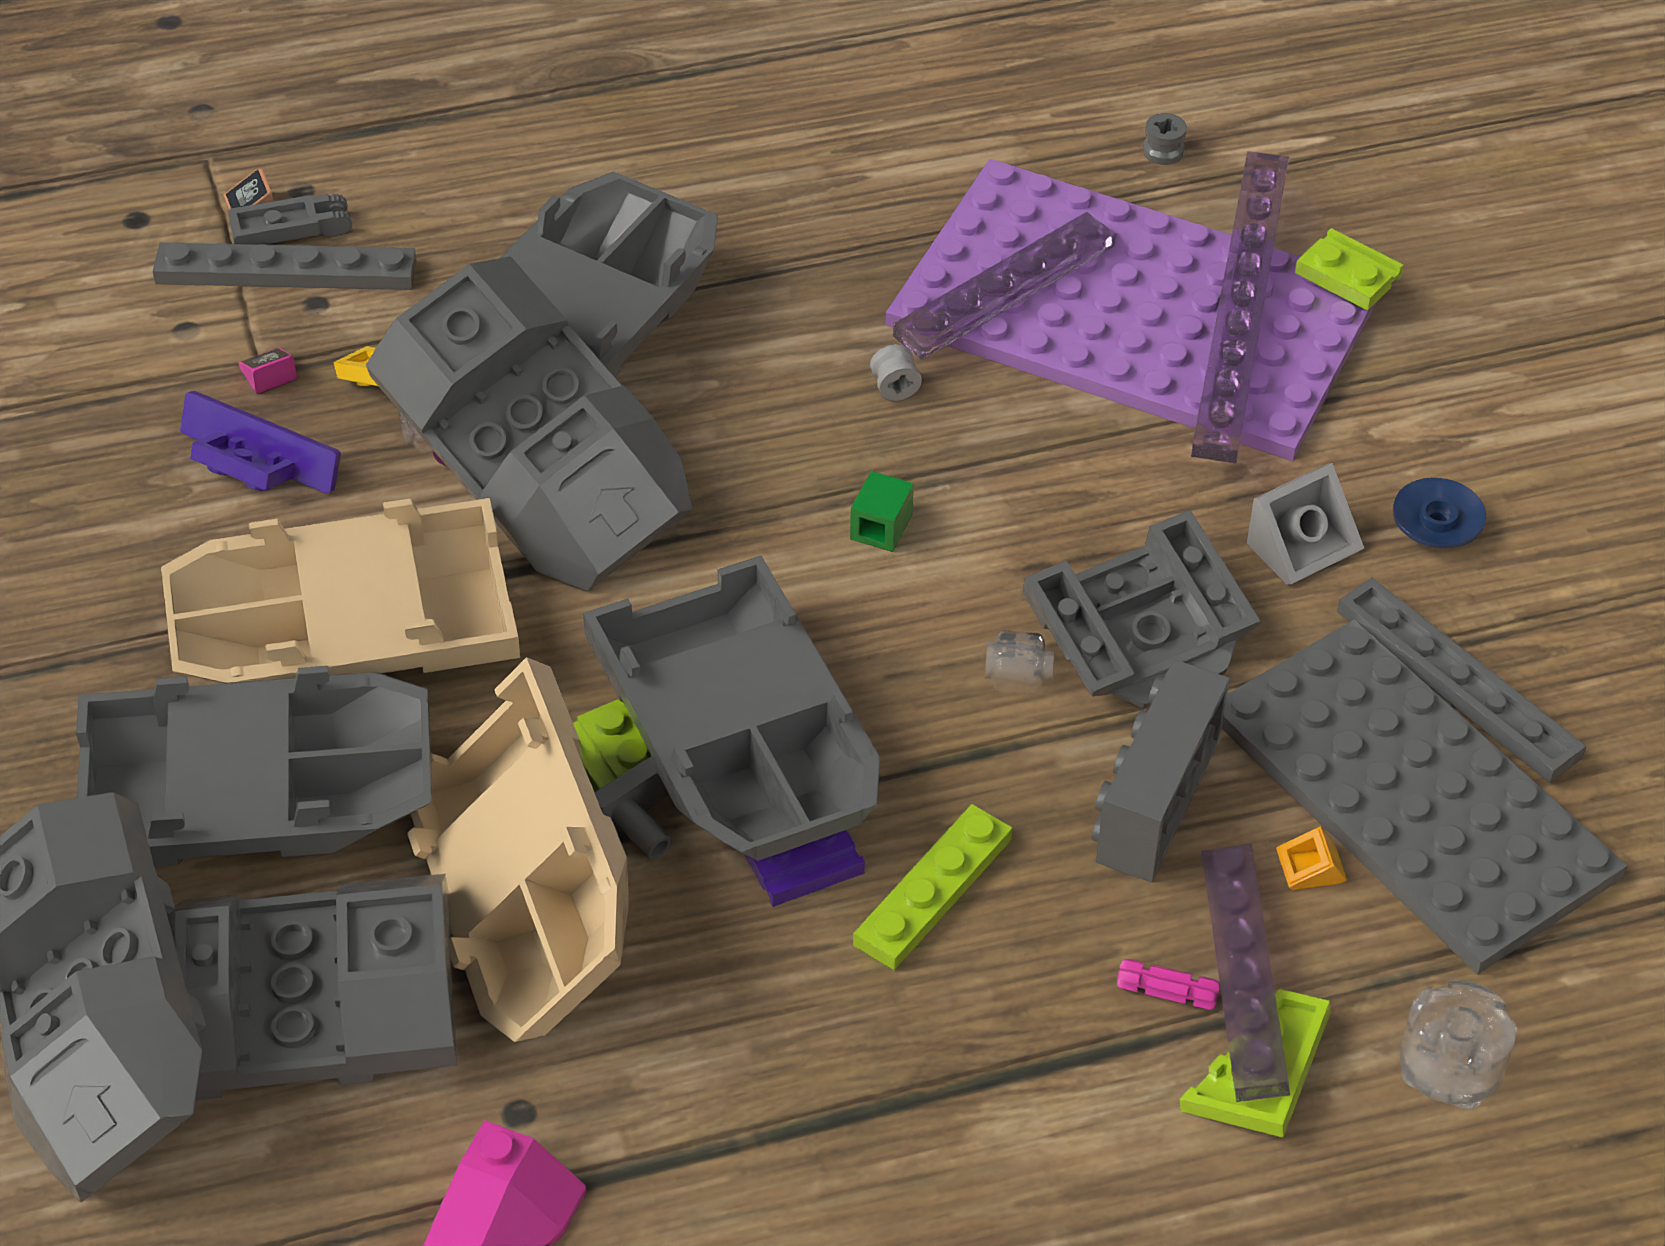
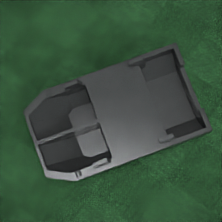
(616, 260)
(532, 423)
(739, 712)
(260, 761)
(320, 983)
(92, 991)

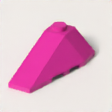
(506, 1194)

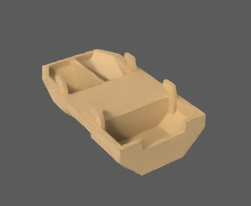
(343, 596)
(525, 860)

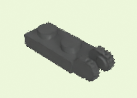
(290, 219)

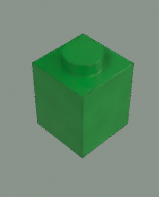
(881, 511)

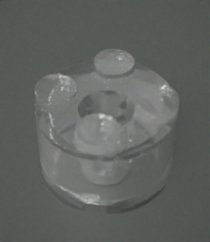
(1457, 1043)

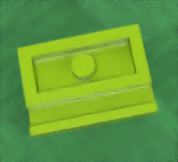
(1349, 269)
(609, 743)

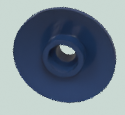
(1439, 513)

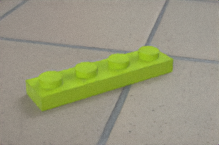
(932, 887)

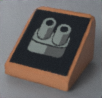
(249, 191)

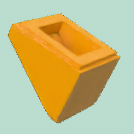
(1311, 861)

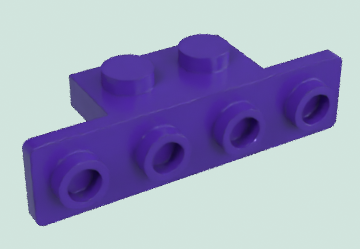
(255, 448)

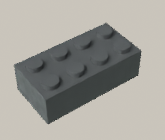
(1159, 770)

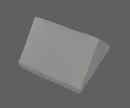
(1303, 525)

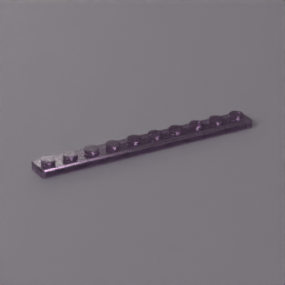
(1240, 309)

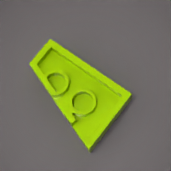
(1301, 1027)

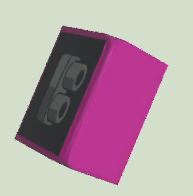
(269, 370)

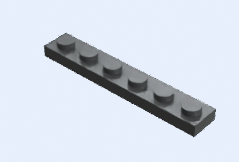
(285, 266)
(1463, 680)

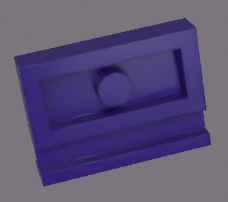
(808, 867)

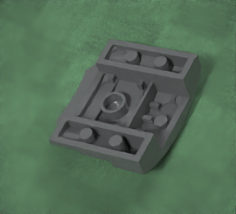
(1144, 610)

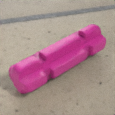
(1168, 984)

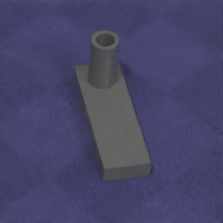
(626, 804)

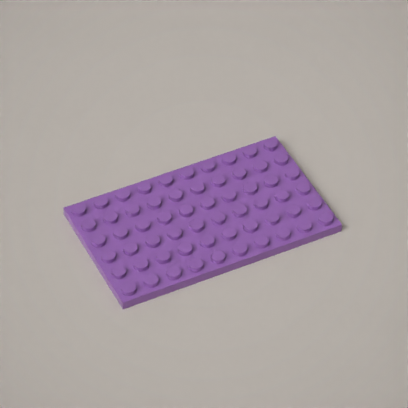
(1140, 314)

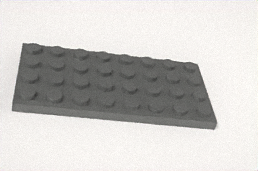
(1419, 795)

